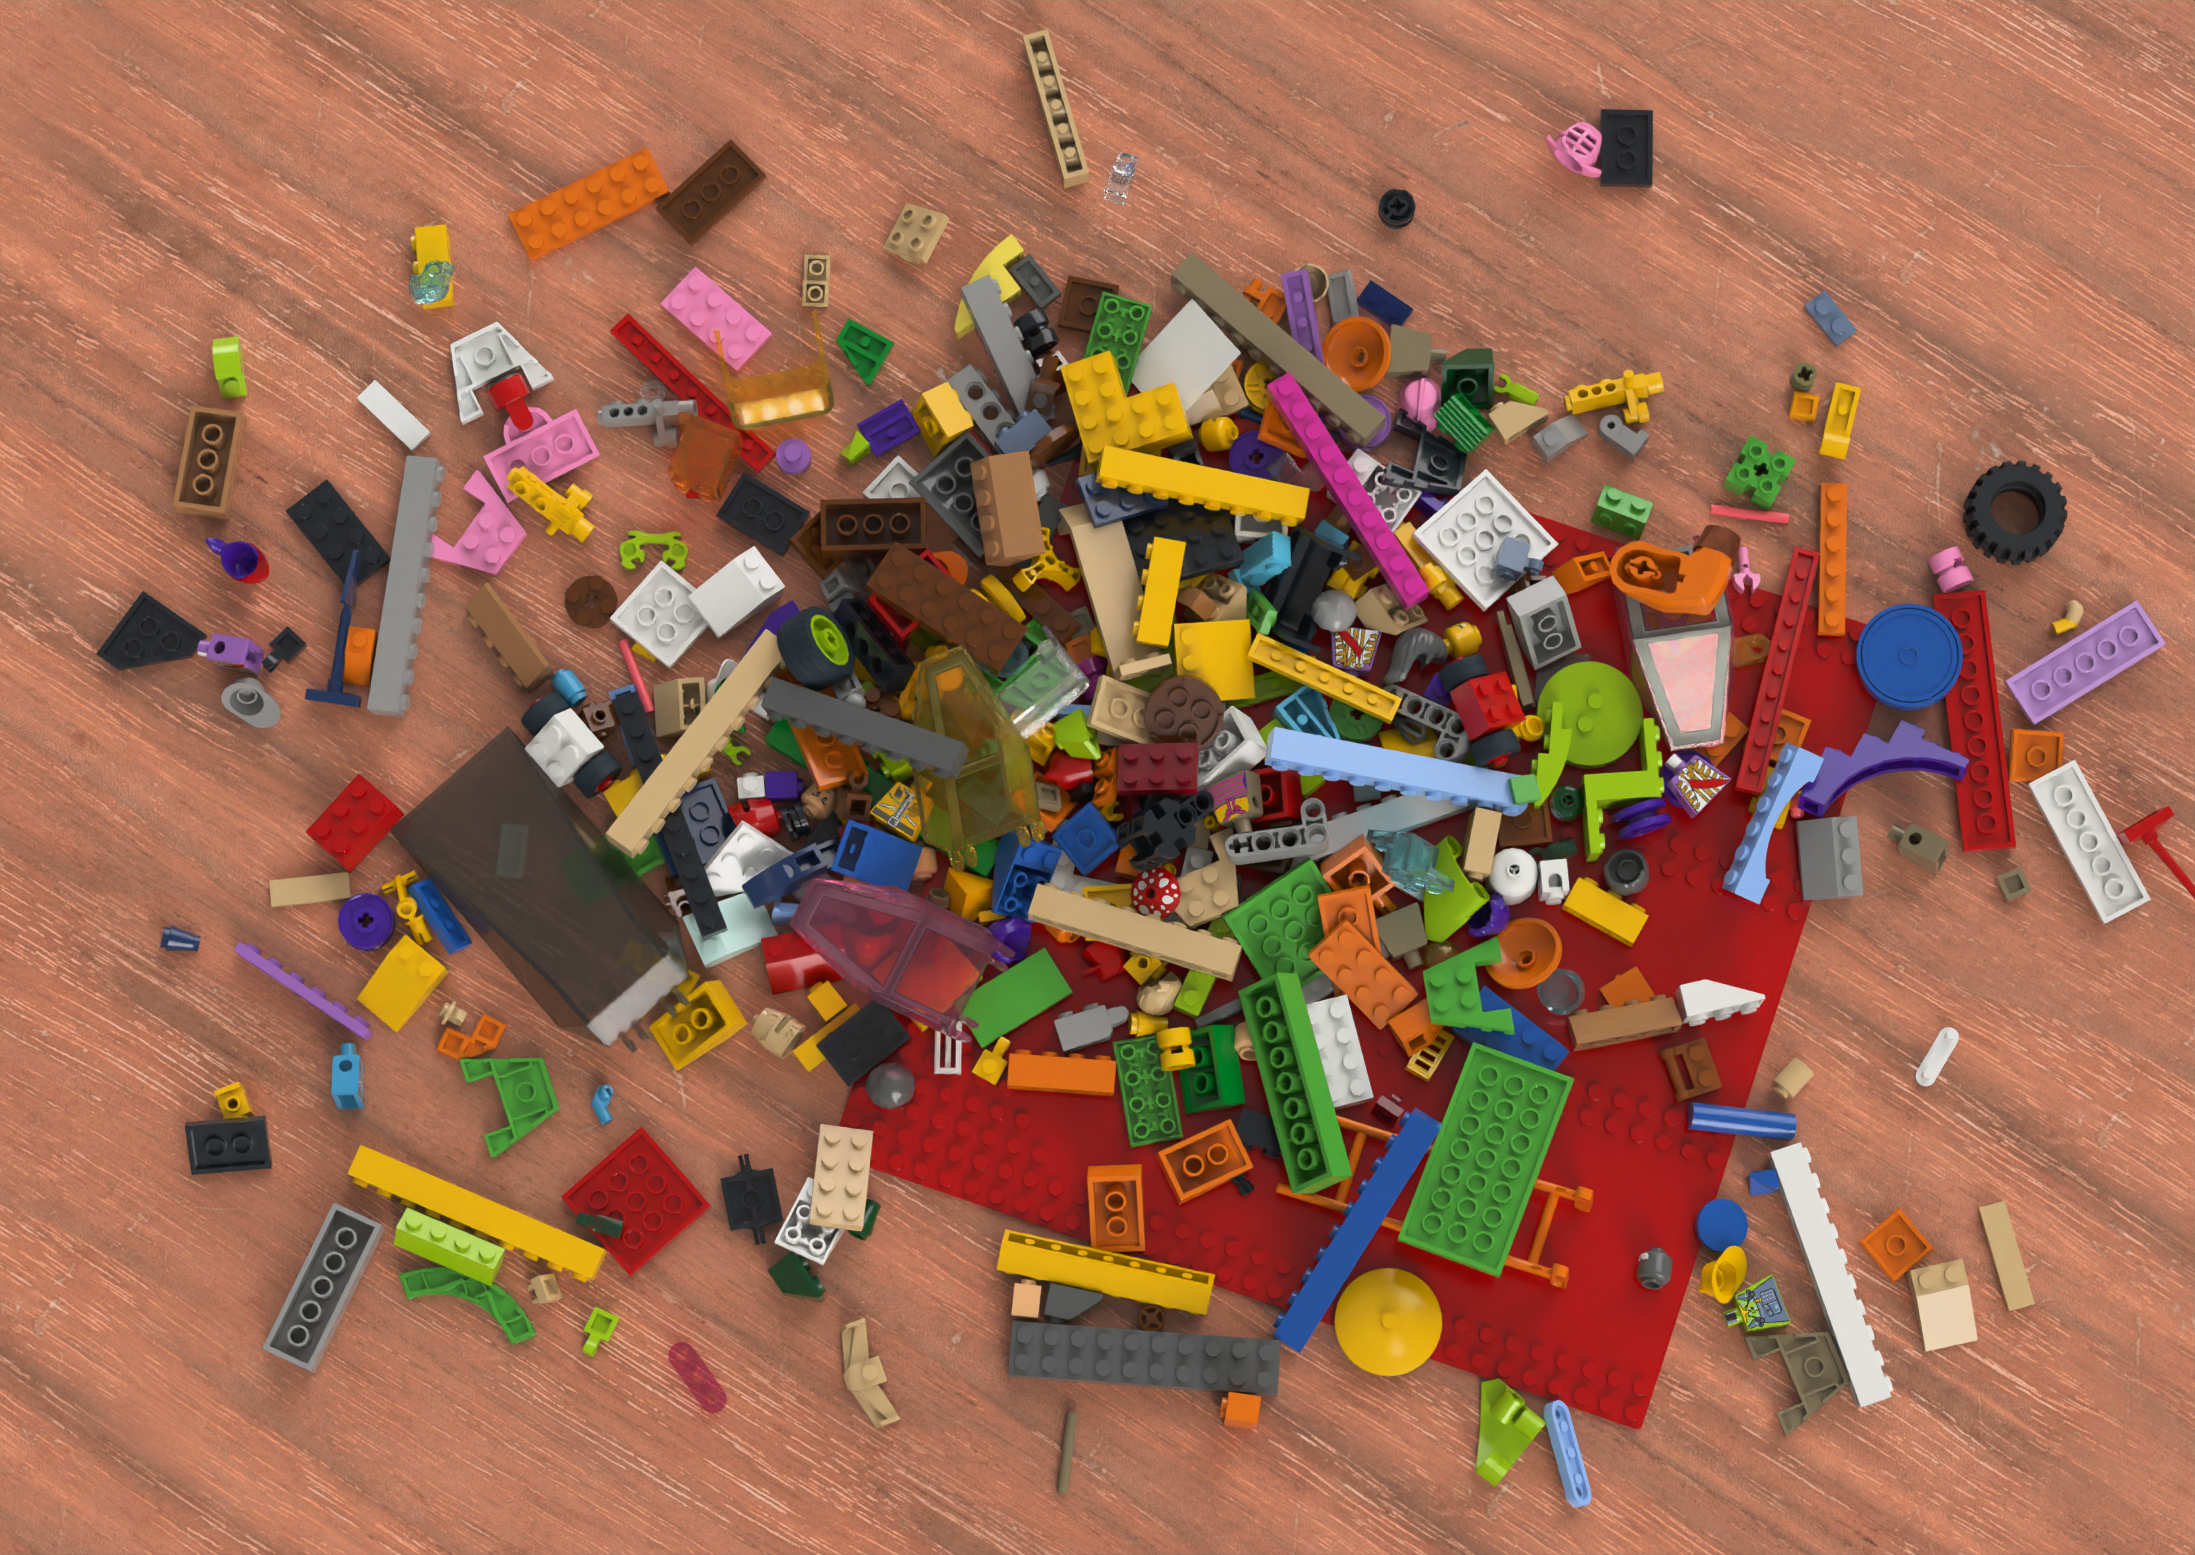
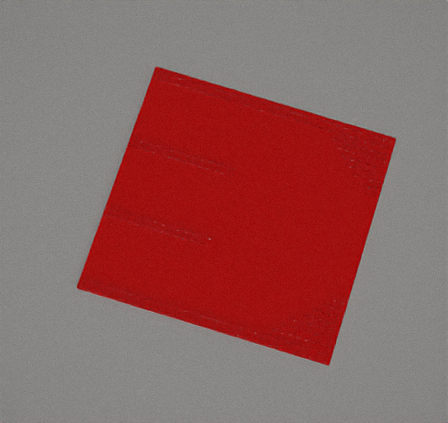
(1621, 1124)

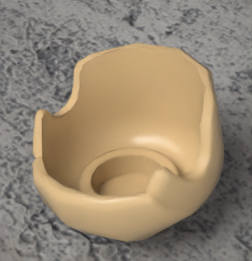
(1318, 280)

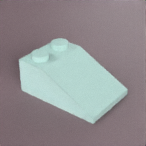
(745, 930)

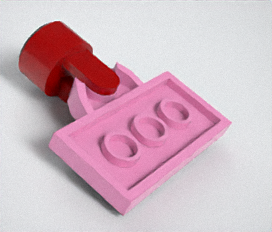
(534, 439)

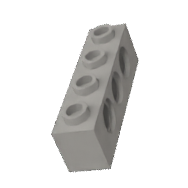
(970, 380)

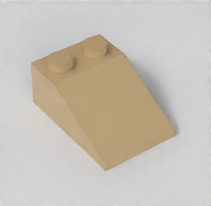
(1942, 1305)

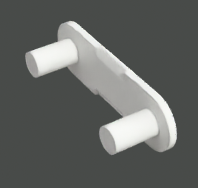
(1937, 1056)

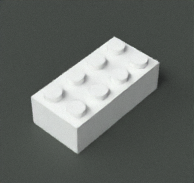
(1340, 1052)

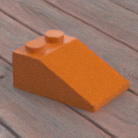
(1204, 1161)
(1116, 1207)

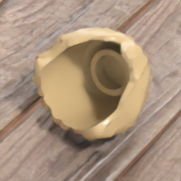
(1159, 995)

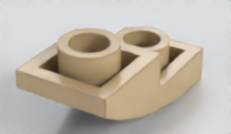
(816, 280)

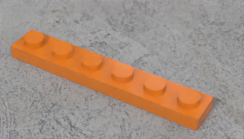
(1832, 559)

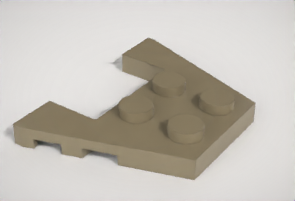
(1811, 1366)

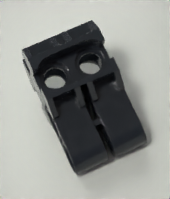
(1163, 829)

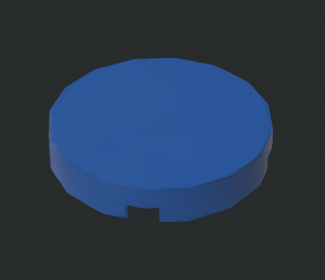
(1721, 1225)

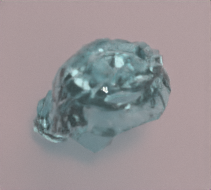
(432, 283)

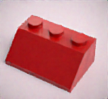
(794, 964)

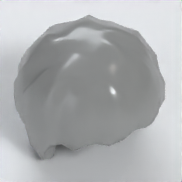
(1334, 610)

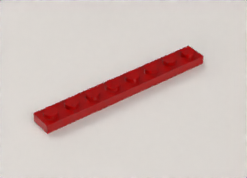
(687, 386)

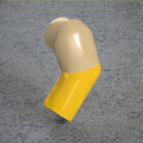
(2071, 620)

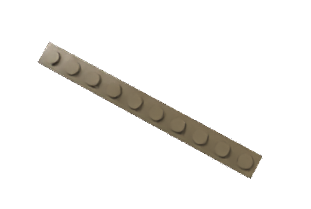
(1277, 350)

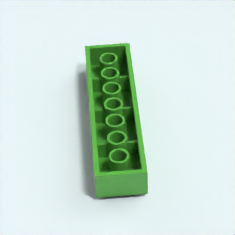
(1295, 1083)

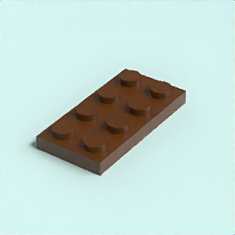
(711, 192)

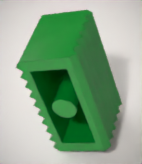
(1463, 423)

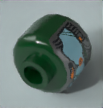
(1564, 811)

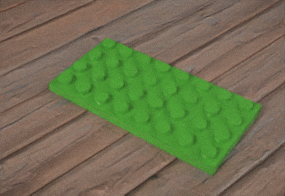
(1486, 1159)

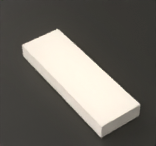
(393, 416)

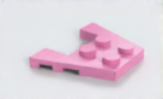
(490, 536)

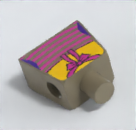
(1237, 800)

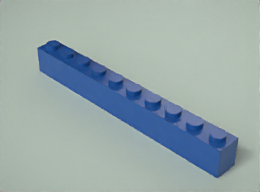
(1357, 1229)

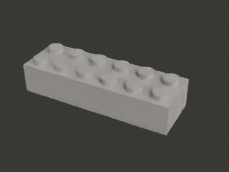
(324, 1288)

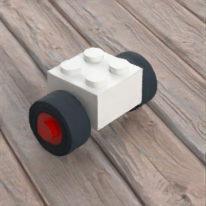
(567, 747)

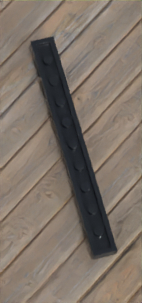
(675, 830)

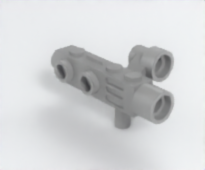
(649, 413)

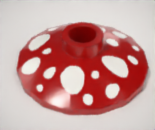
(1166, 892)

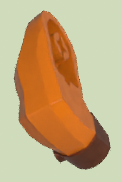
(1673, 579)

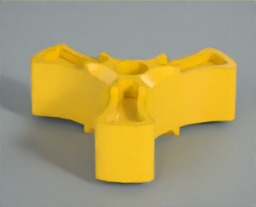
(1048, 567)

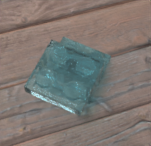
(1410, 861)

